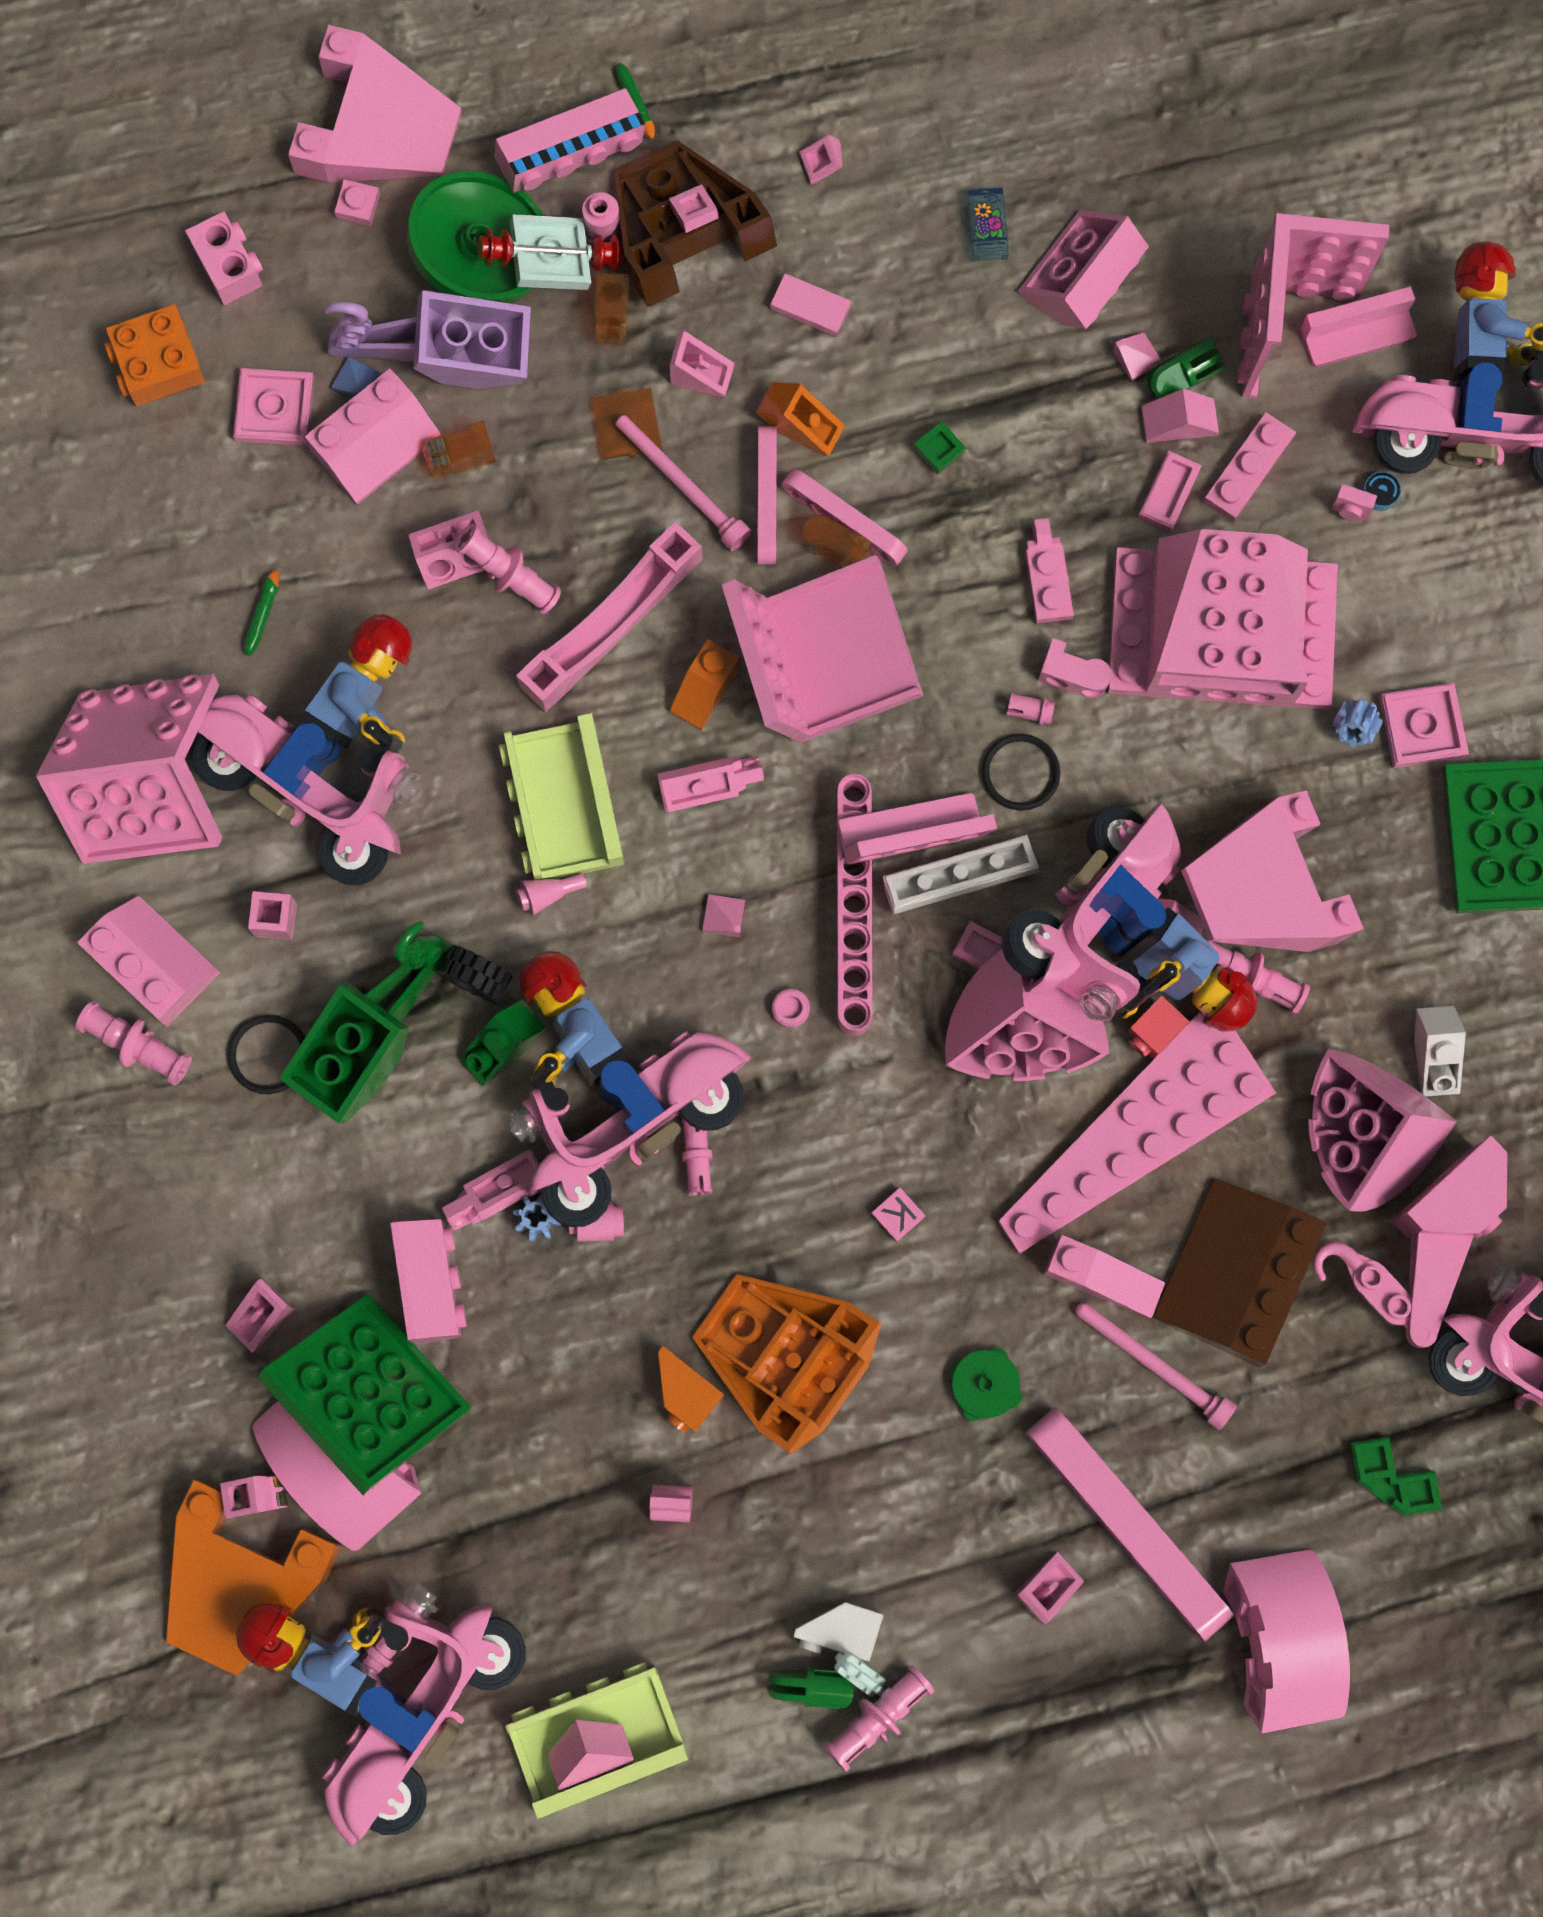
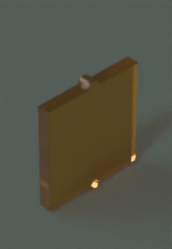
(638, 407)

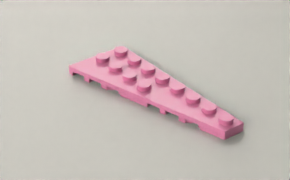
(1174, 1103)

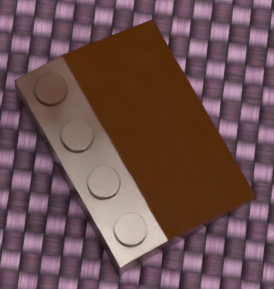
(1239, 1271)

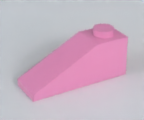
(1103, 1276)

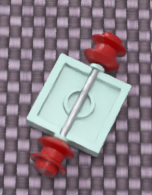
(550, 251)

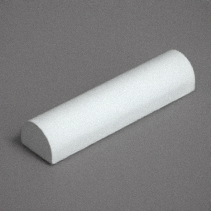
(960, 874)

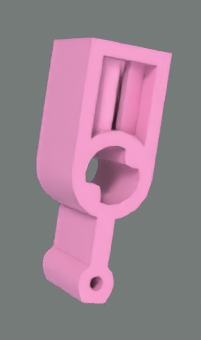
(671, 1503)

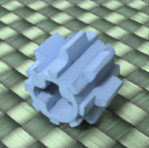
(1357, 722)
(526, 1224)

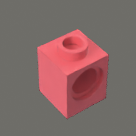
(1156, 1028)

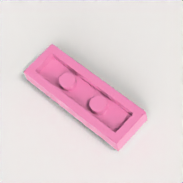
(1249, 467)

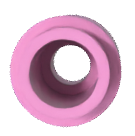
(601, 215)
(604, 1229)

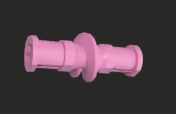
(507, 568)
(1266, 982)
(133, 1043)
(878, 1718)

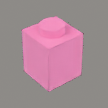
(272, 915)

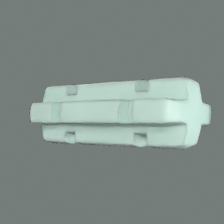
(859, 1674)

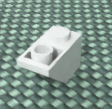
(1439, 1050)
(841, 1629)

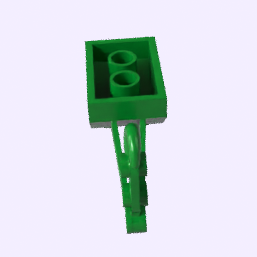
(358, 1041)

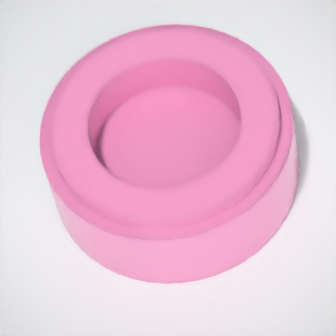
(790, 1008)

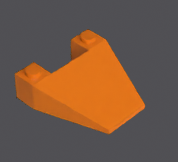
(221, 1579)

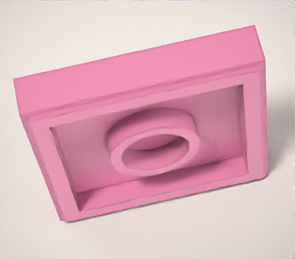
(273, 406)
(1423, 725)

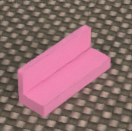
(1359, 327)

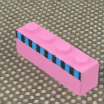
(569, 141)

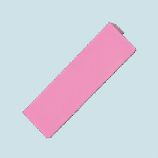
(913, 828)

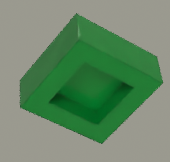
(939, 448)

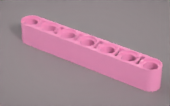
(853, 923)
(1129, 1524)

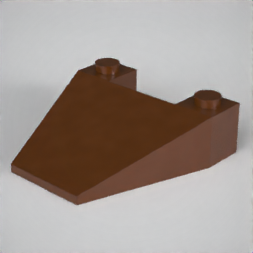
(654, 235)

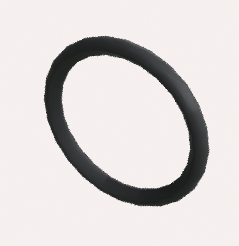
(1018, 738)
(235, 1041)

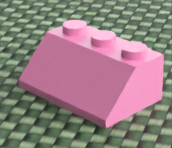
(1084, 267)
(372, 436)
(149, 959)
(428, 1280)

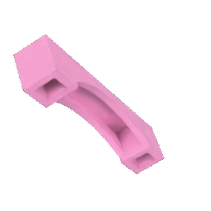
(568, 660)

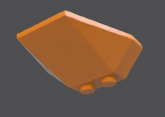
(787, 1355)

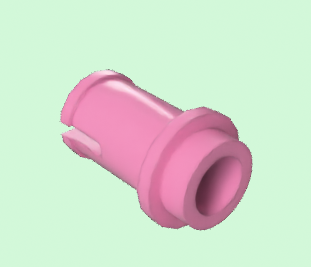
(1031, 708)

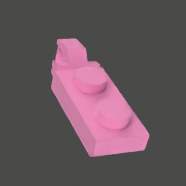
(1048, 575)
(708, 782)
(492, 1191)

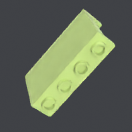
(562, 800)
(633, 1701)

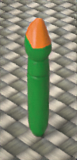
(626, 81)
(270, 589)

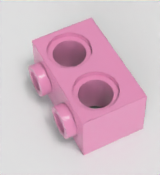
(221, 259)
(436, 553)

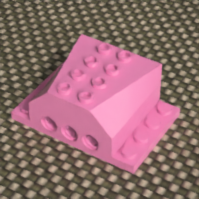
(1224, 621)

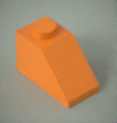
(800, 417)
(705, 684)
(685, 1393)

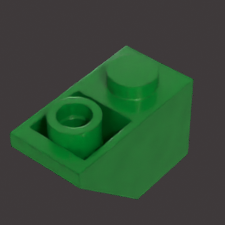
(502, 1042)

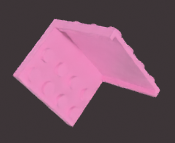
(1307, 259)
(824, 650)
(123, 771)

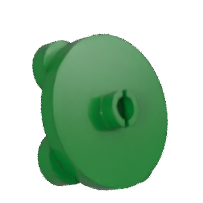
(985, 1384)

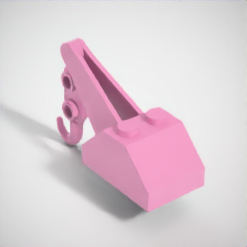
(1441, 1227)

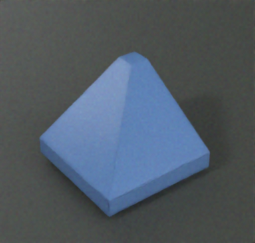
(354, 378)

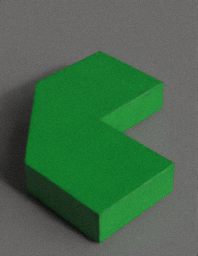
(1376, 1473)

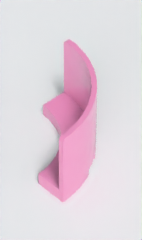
(323, 1488)
(1294, 1637)

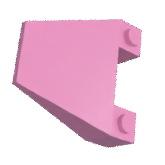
(387, 121)
(1259, 889)

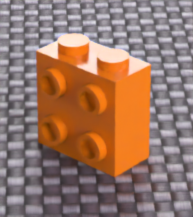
(153, 355)

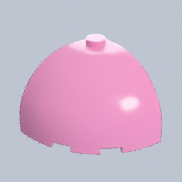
(1018, 1032)
(1371, 1130)

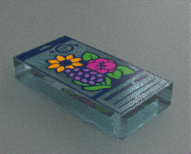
(987, 224)

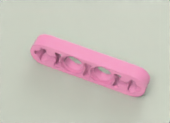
(767, 494)
(825, 503)

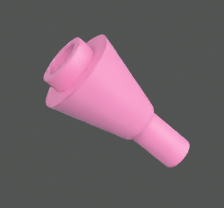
(539, 894)

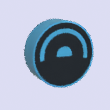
(1385, 487)

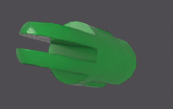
(1185, 369)
(814, 1687)

